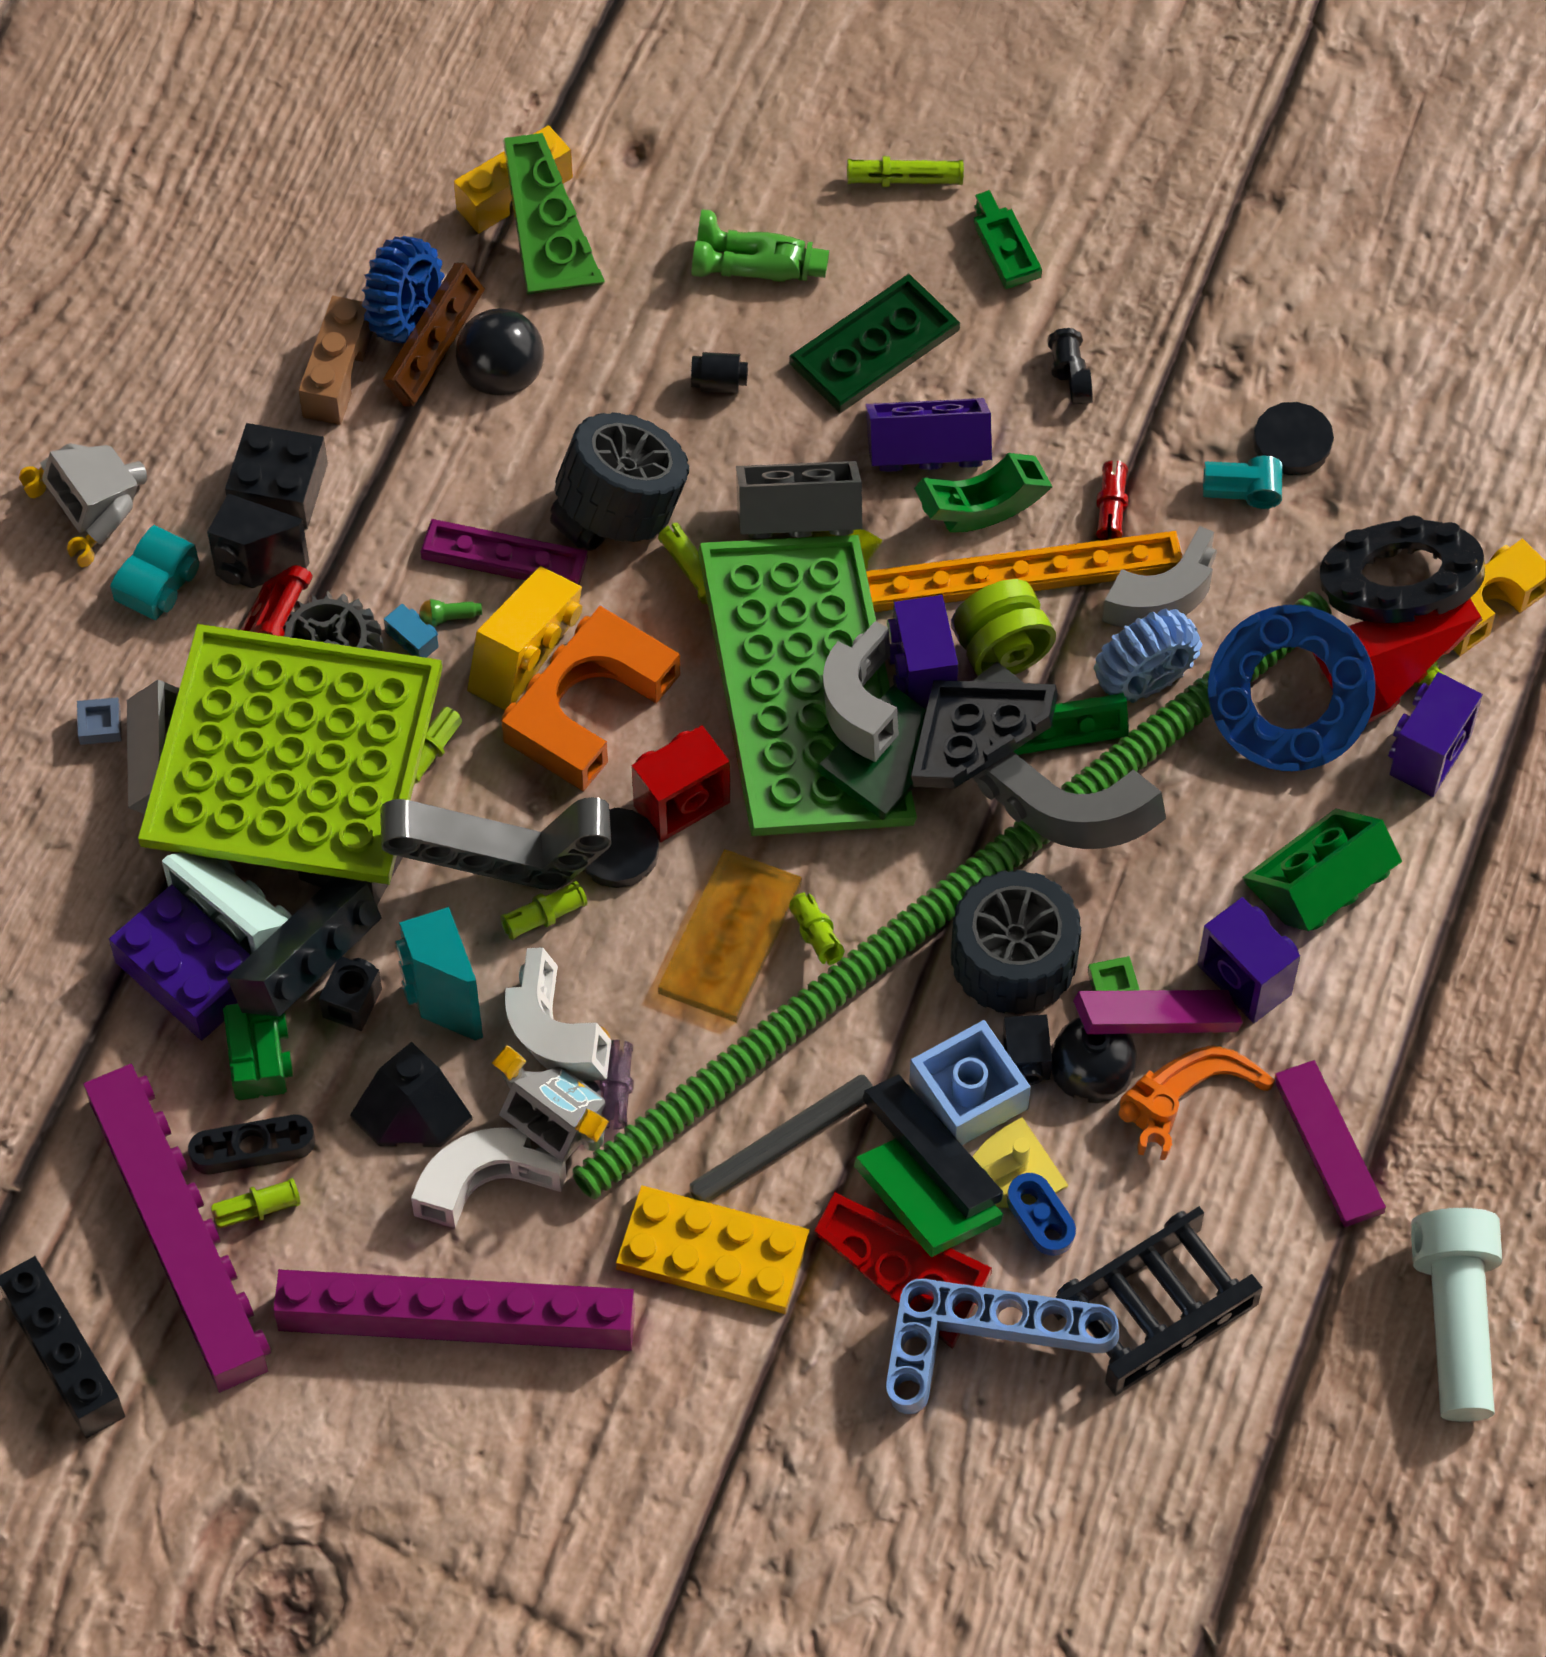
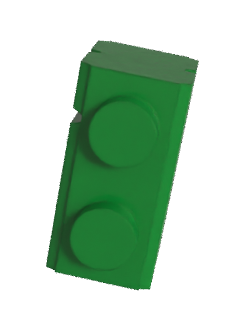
(256, 1053)

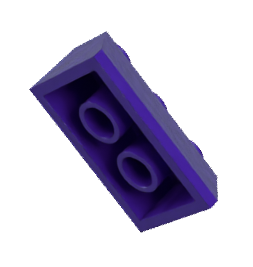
(929, 433)

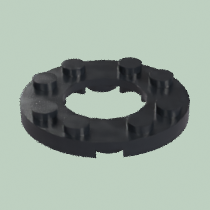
(1448, 588)

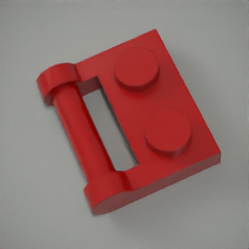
(277, 601)

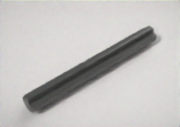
(780, 1140)

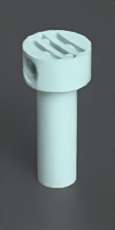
(1457, 1251)

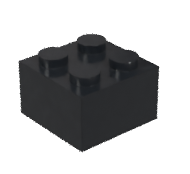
(279, 470)

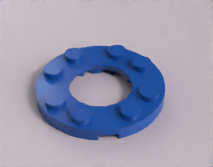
(1299, 747)

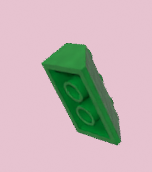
(1324, 868)

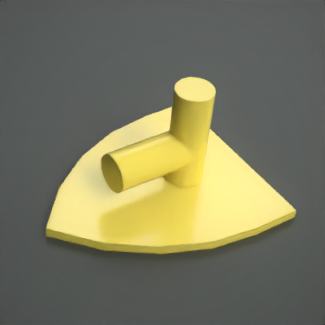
(1013, 1153)

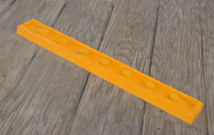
(1040, 567)

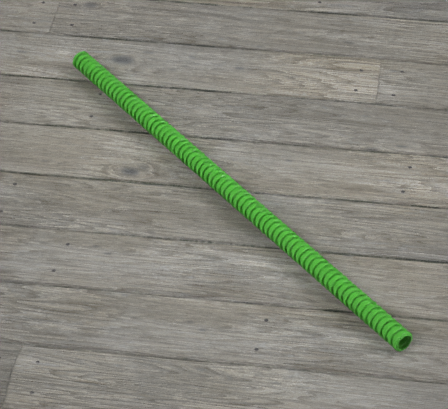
(889, 943)

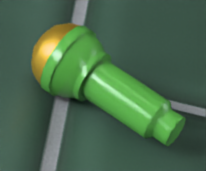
(436, 612)

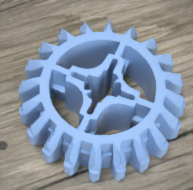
(1148, 655)

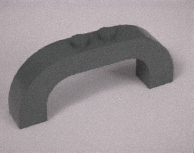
(1070, 819)

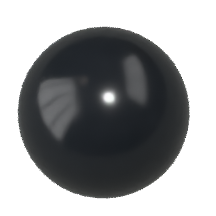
(499, 352)

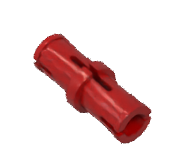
(1112, 500)

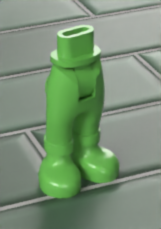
(754, 254)

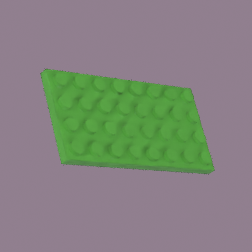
(773, 625)

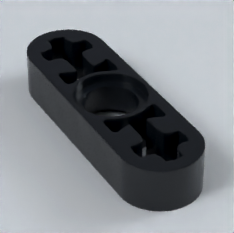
(236, 1133)

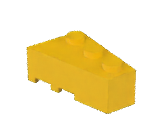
(522, 636)

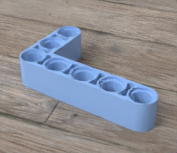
(983, 1324)

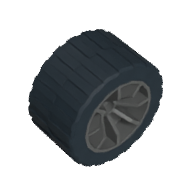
(621, 477)
(1015, 941)

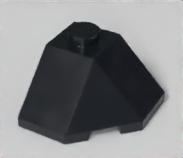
(410, 1103)

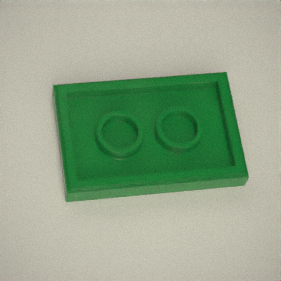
(919, 1201)

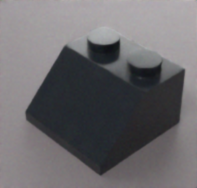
(254, 542)

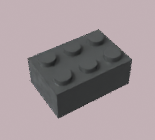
(799, 499)

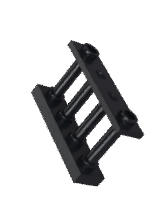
(1197, 1319)

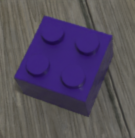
(921, 646)
(1434, 733)
(1249, 959)

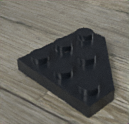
(976, 726)

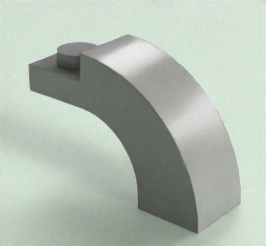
(1177, 588)

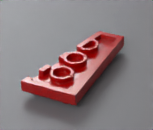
(893, 1257)

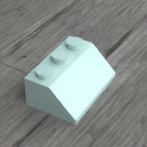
(226, 899)

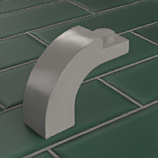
(853, 713)

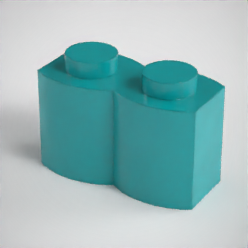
(155, 573)

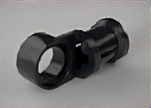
(1070, 365)

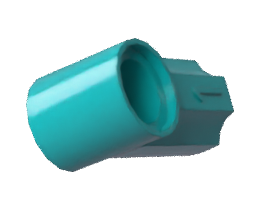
(1254, 481)

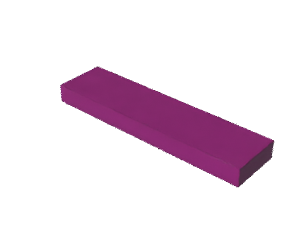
(499, 552)
(1157, 1011)
(1329, 1143)

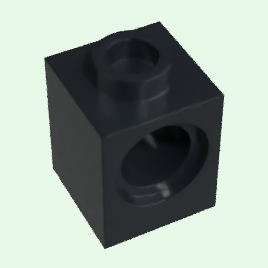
(353, 1008)
(1029, 1046)

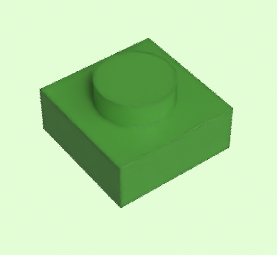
(1113, 975)

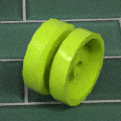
(1003, 627)

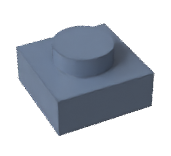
(99, 721)

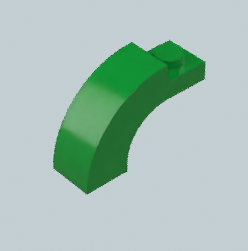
(985, 498)

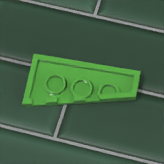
(548, 232)

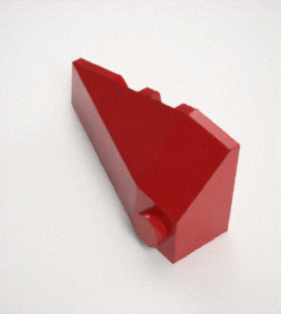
(1407, 650)

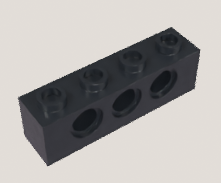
(61, 1347)

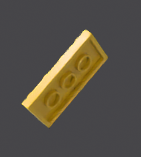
(713, 1249)

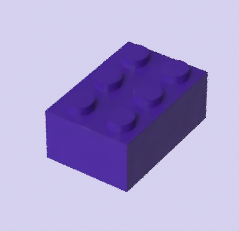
(180, 960)

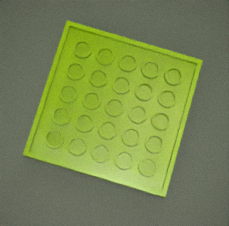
(289, 752)

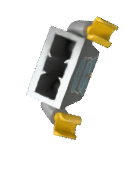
(90, 488)
(552, 1106)

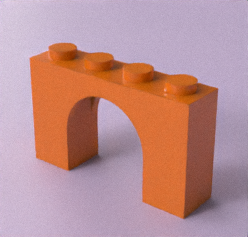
(600, 648)

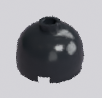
(1092, 1064)

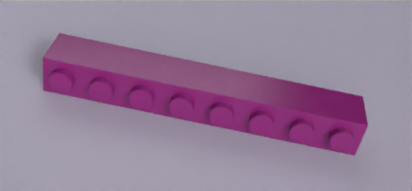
(176, 1227)
(454, 1310)

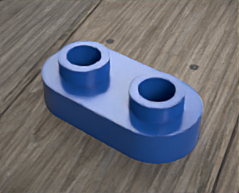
(1043, 1215)

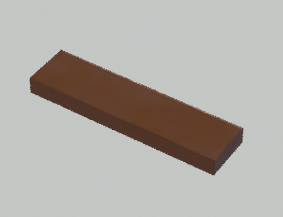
(433, 334)

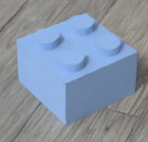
(970, 1083)

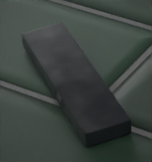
(932, 1146)

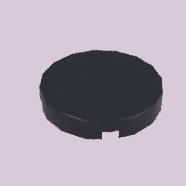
(1295, 436)
(631, 852)

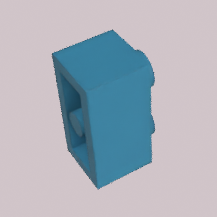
(411, 632)

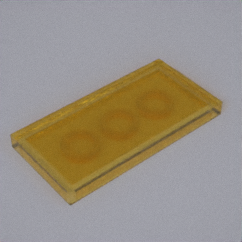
(729, 935)

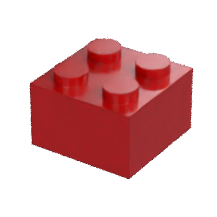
(681, 782)

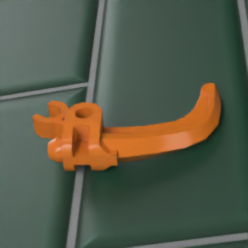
(1155, 1096)

